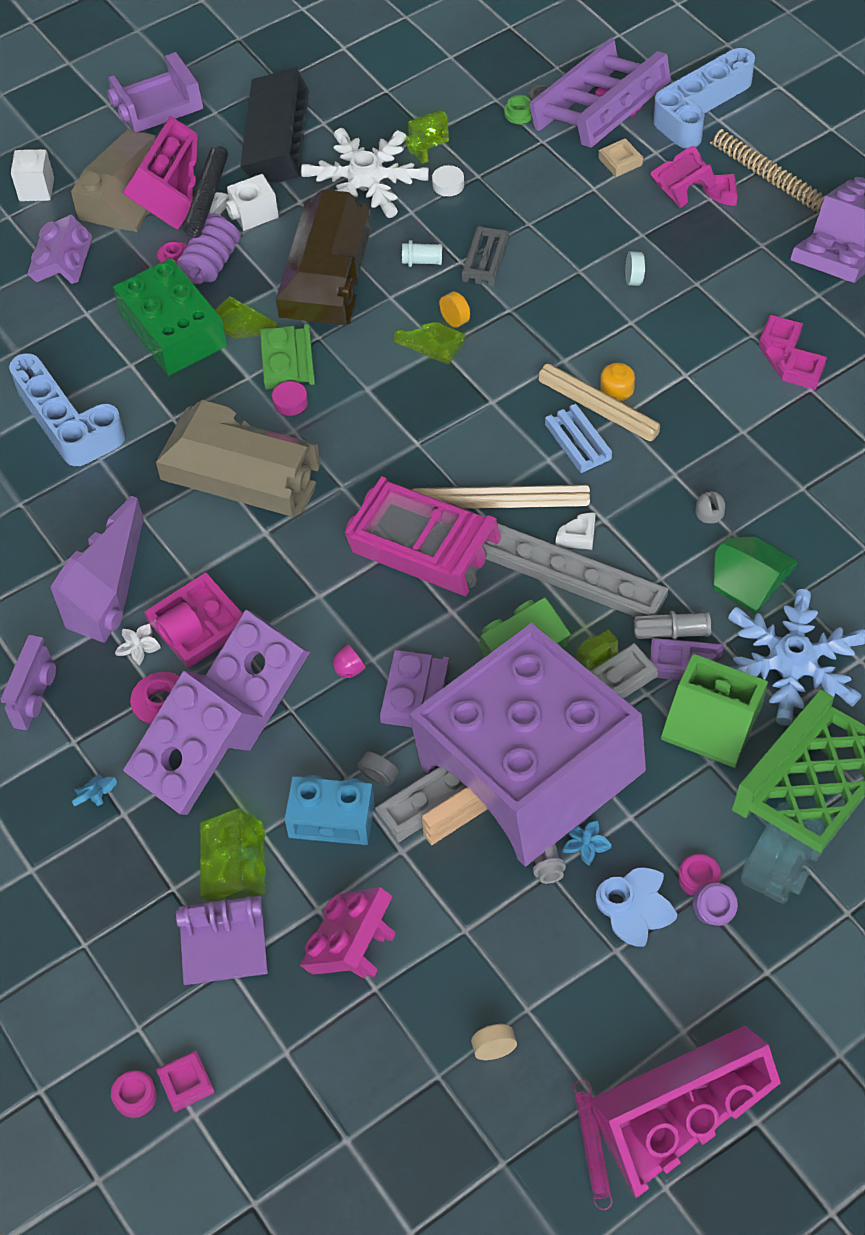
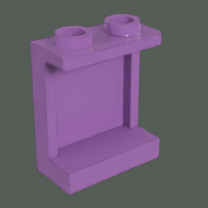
(158, 97)

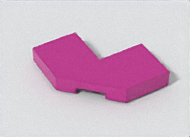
(791, 364)

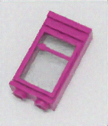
(420, 535)

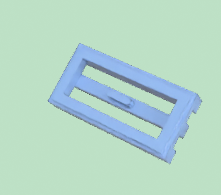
(575, 414)

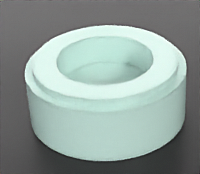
(634, 268)

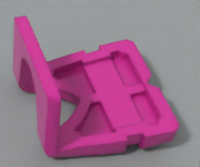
(678, 175)

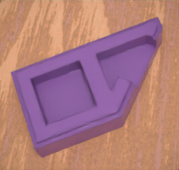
(673, 656)

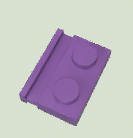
(28, 682)
(410, 684)

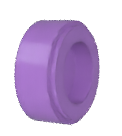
(715, 904)

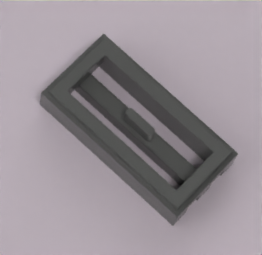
(481, 274)

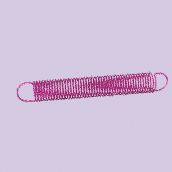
(593, 1160)

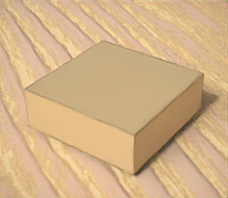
(620, 157)

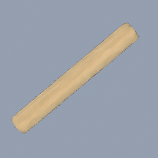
(599, 402)

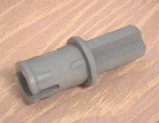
(672, 625)

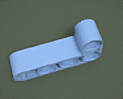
(682, 104)
(75, 435)

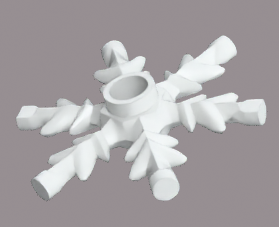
(367, 170)

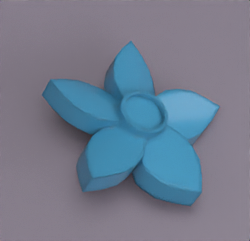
(94, 789)
(587, 841)

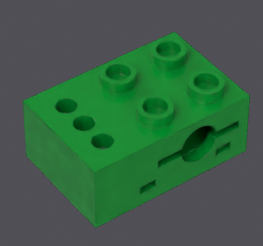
(170, 316)

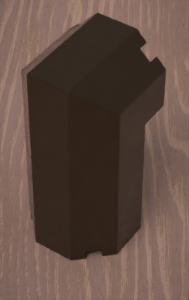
(325, 260)

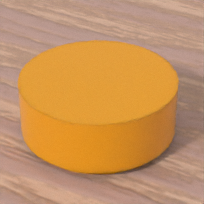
(454, 309)

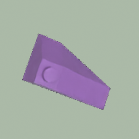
(96, 582)

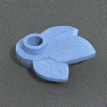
(641, 906)

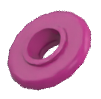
(145, 689)

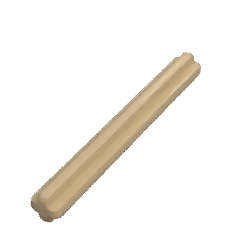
(511, 496)

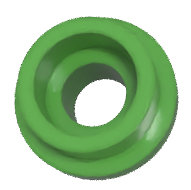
(518, 109)

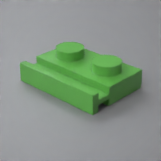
(286, 355)

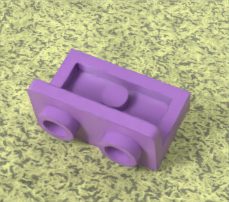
(60, 250)

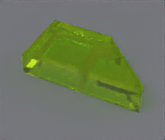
(241, 320)
(433, 341)

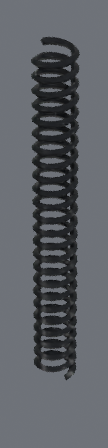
(205, 192)

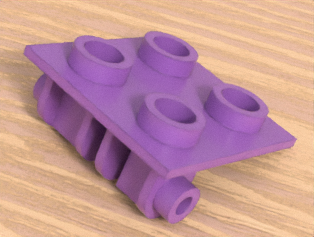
(222, 940)

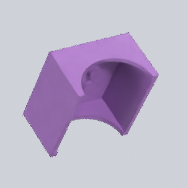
(532, 739)

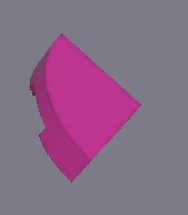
(725, 190)

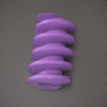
(210, 251)

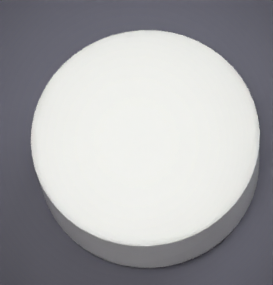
(448, 180)

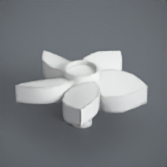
(138, 643)

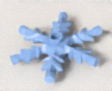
(796, 655)

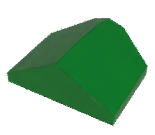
(750, 571)

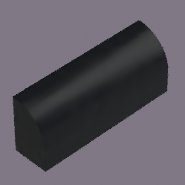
(275, 126)

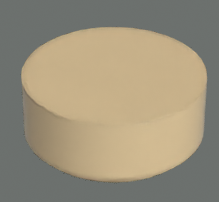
(493, 1042)

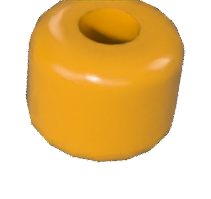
(617, 381)

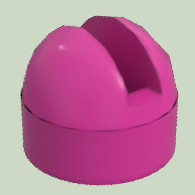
(347, 663)

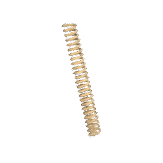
(818, 201)

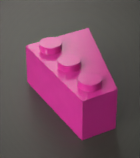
(166, 174)

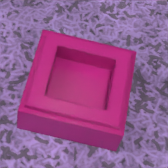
(185, 1081)

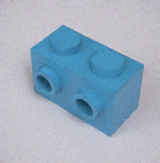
(330, 810)

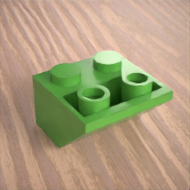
(714, 710)

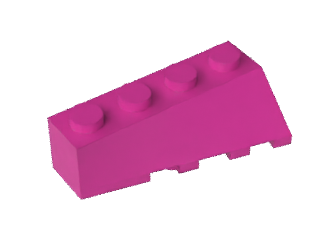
(682, 1103)

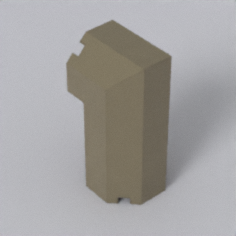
(239, 461)

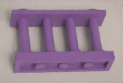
(614, 106)

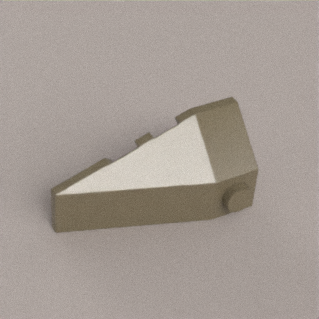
(101, 184)

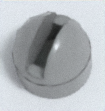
(704, 509)

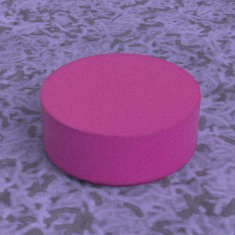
(289, 398)
(698, 871)
(133, 1094)

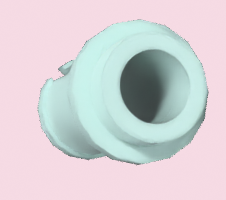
(421, 253)

